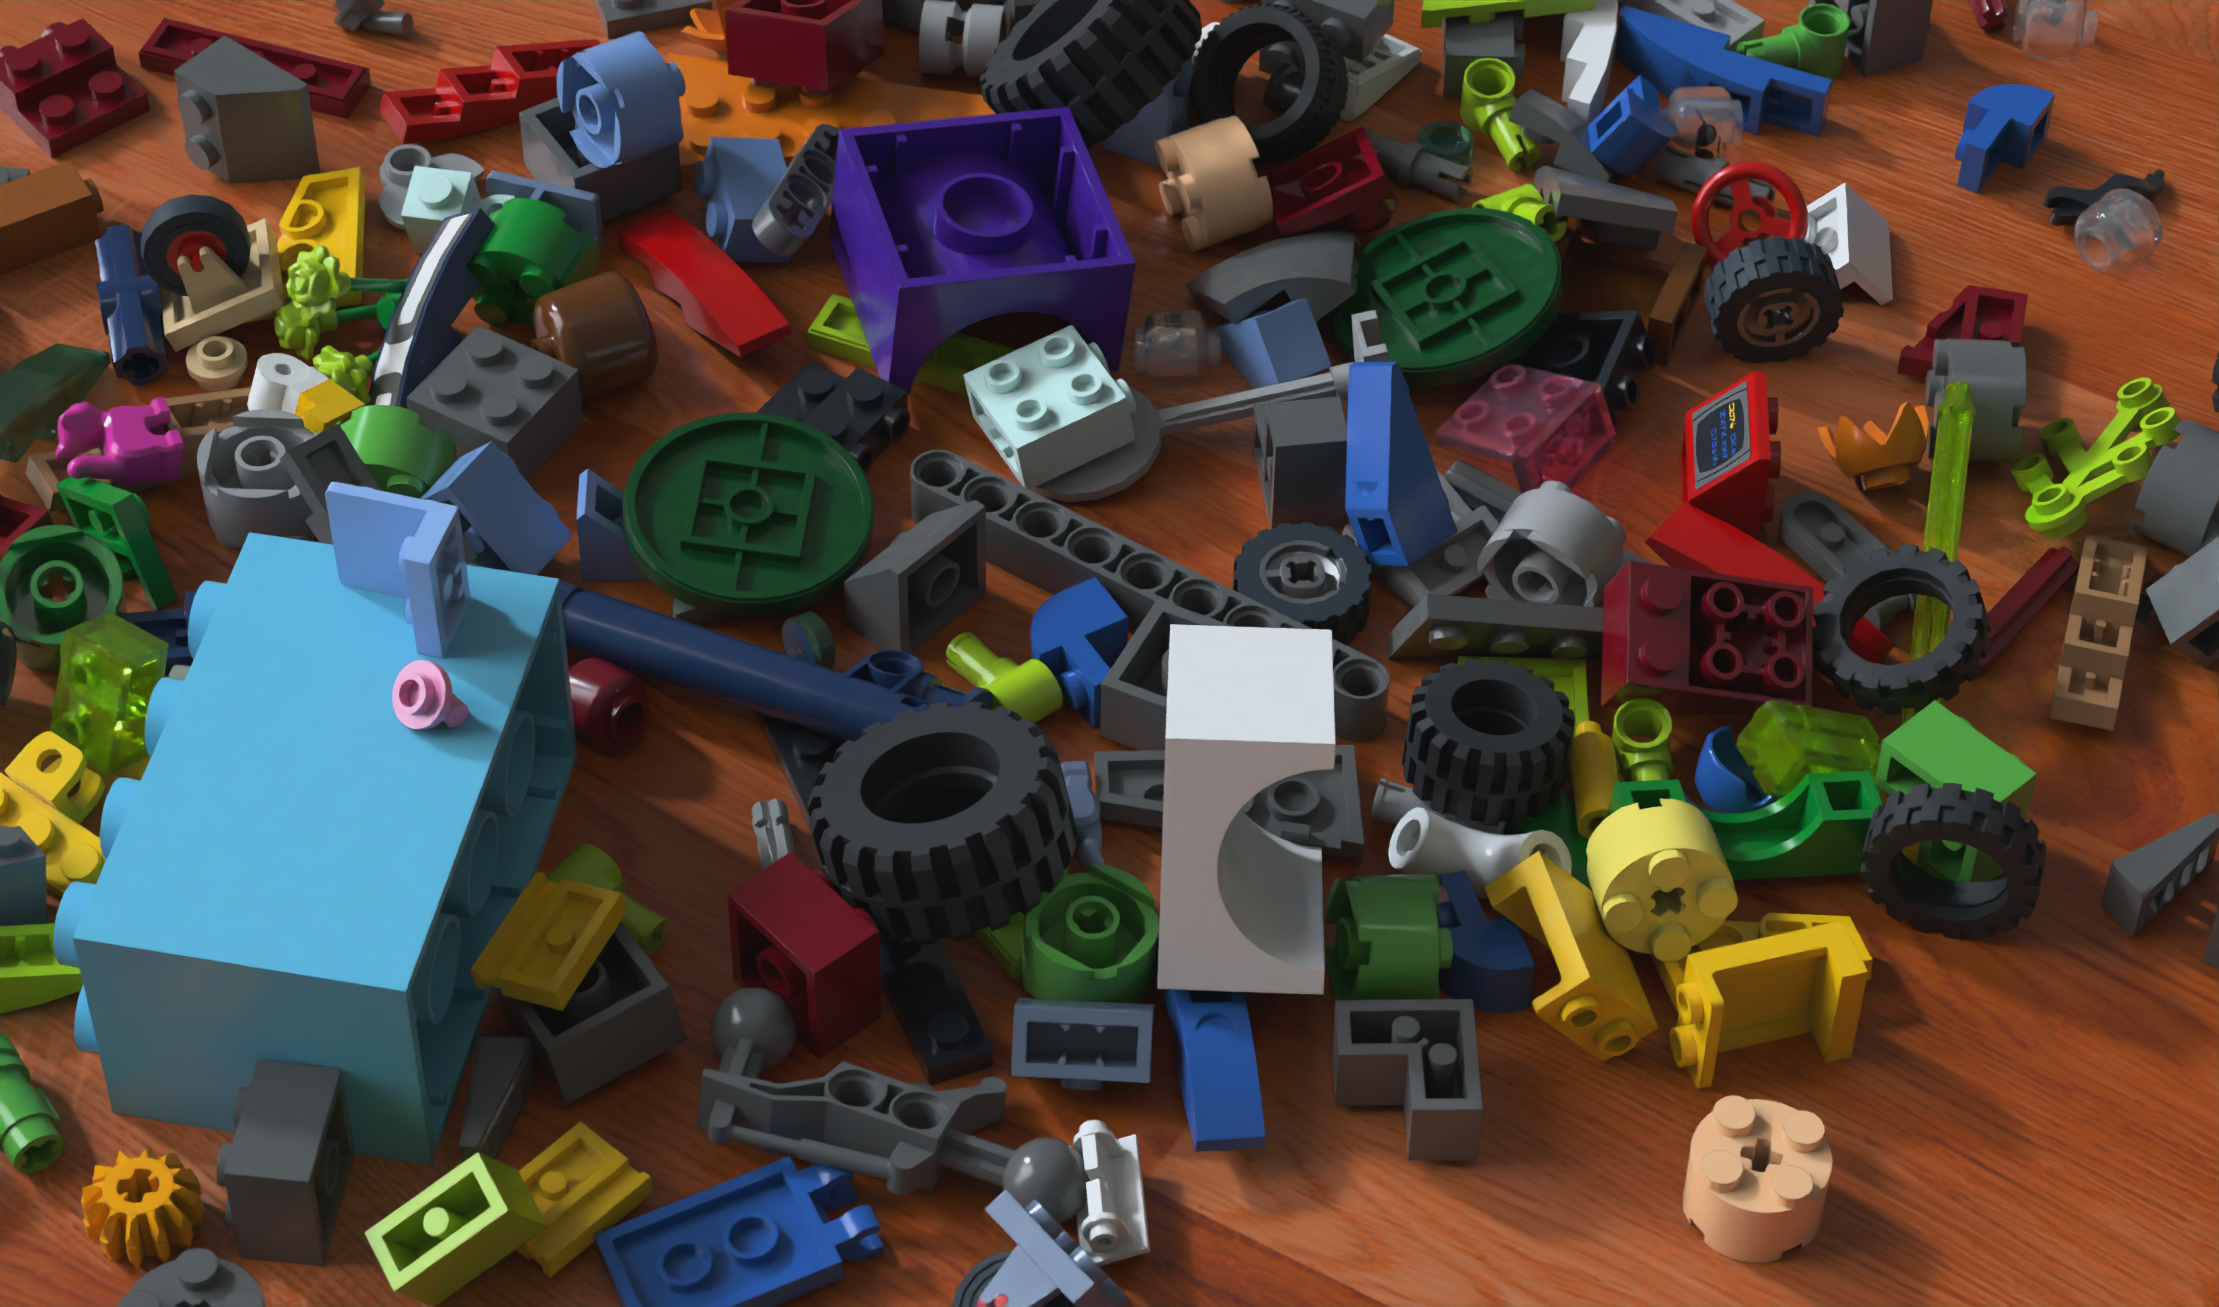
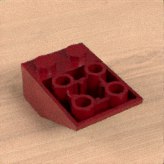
(1705, 640)

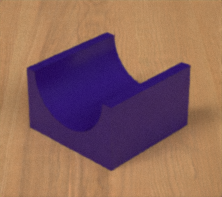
(975, 225)

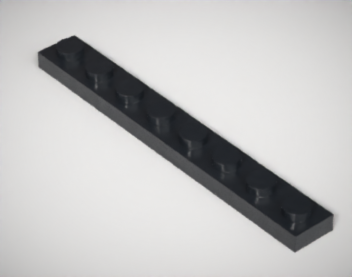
(914, 975)

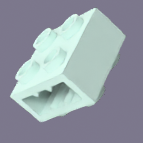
(1051, 406)

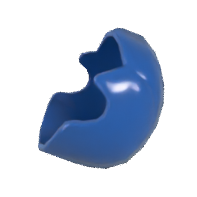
(1726, 779)

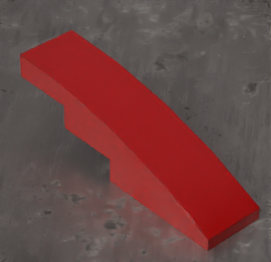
(480, 96)
(706, 282)
(1708, 544)

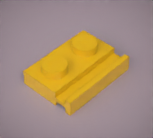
(549, 941)
(580, 1191)

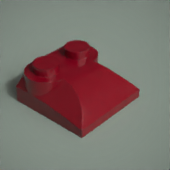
(1333, 189)

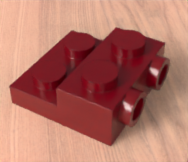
(67, 87)

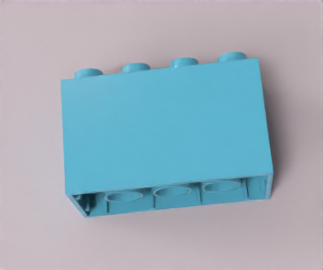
(309, 862)

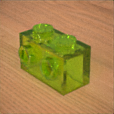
(106, 690)

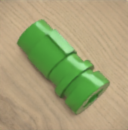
(26, 1116)

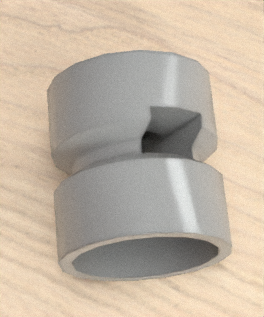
(981, 29)

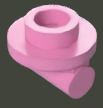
(425, 697)

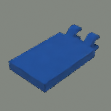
(742, 1241)

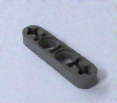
(799, 195)

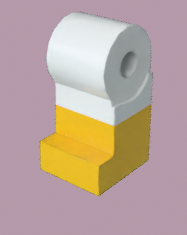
(294, 387)

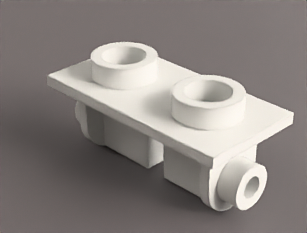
(1114, 1215)

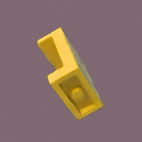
(1599, 992)
(1769, 993)

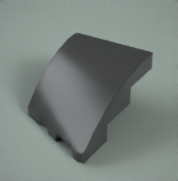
(1619, 212)
(1288, 269)

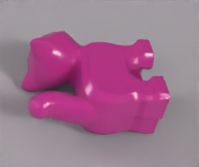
(128, 436)

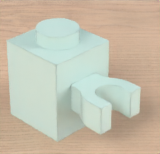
(438, 195)

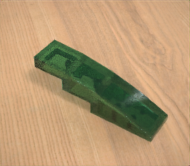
(41, 390)

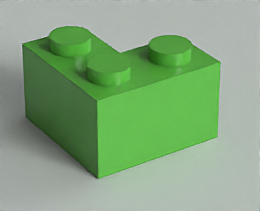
(1947, 749)

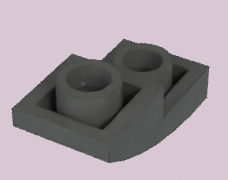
(1550, 122)

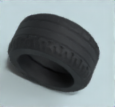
(1236, 41)

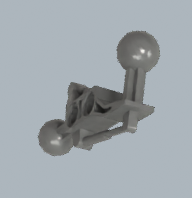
(868, 1119)

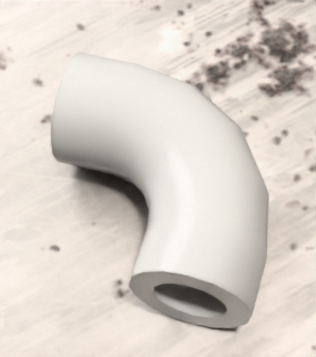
(1439, 847)

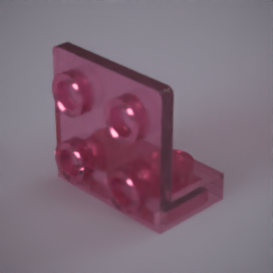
(1536, 422)

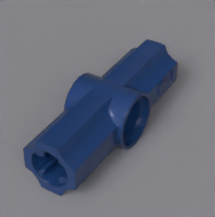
(130, 307)

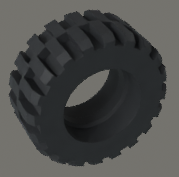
(1093, 58)
(944, 821)

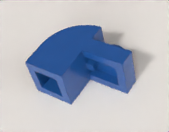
(1079, 640)

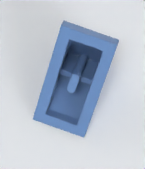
(601, 533)

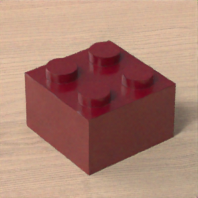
(803, 41)
(809, 950)

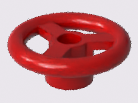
(1737, 178)

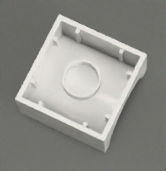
(1233, 897)

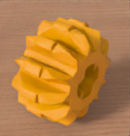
(142, 1206)

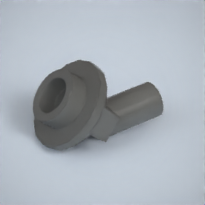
(368, 15)

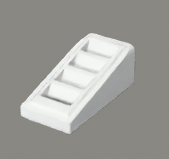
(1376, 76)

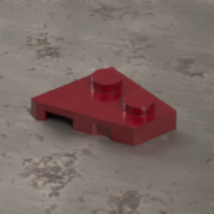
(1974, 314)

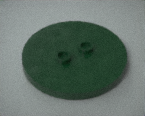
(1455, 293)
(748, 514)

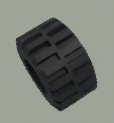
(1488, 742)

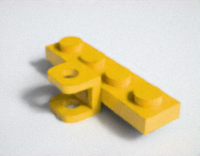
(48, 816)

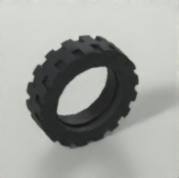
(1889, 576)
(1960, 818)

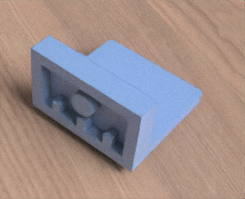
(403, 551)

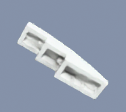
(1588, 55)

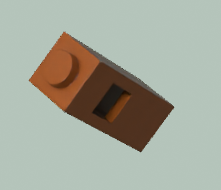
(46, 215)

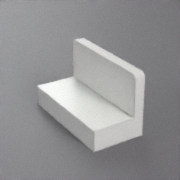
(1854, 240)

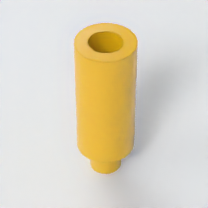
(1592, 775)

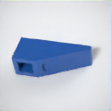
(1390, 474)

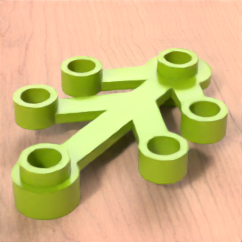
(2059, 508)

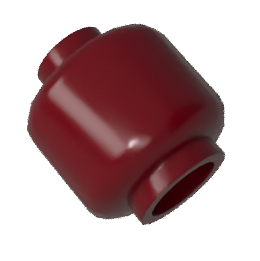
(607, 704)

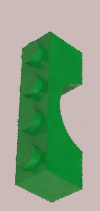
(1804, 834)

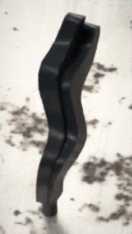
(2071, 201)

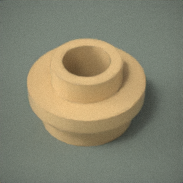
(217, 363)

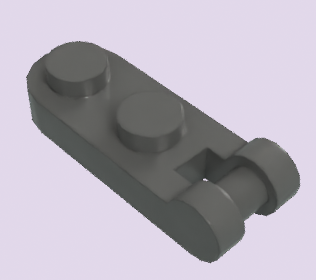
(1830, 539)

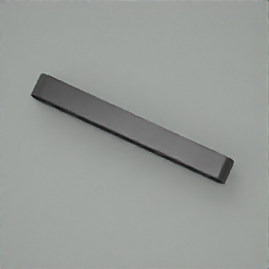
(1064, 549)

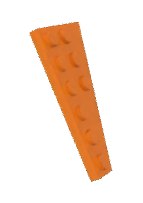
(737, 108)

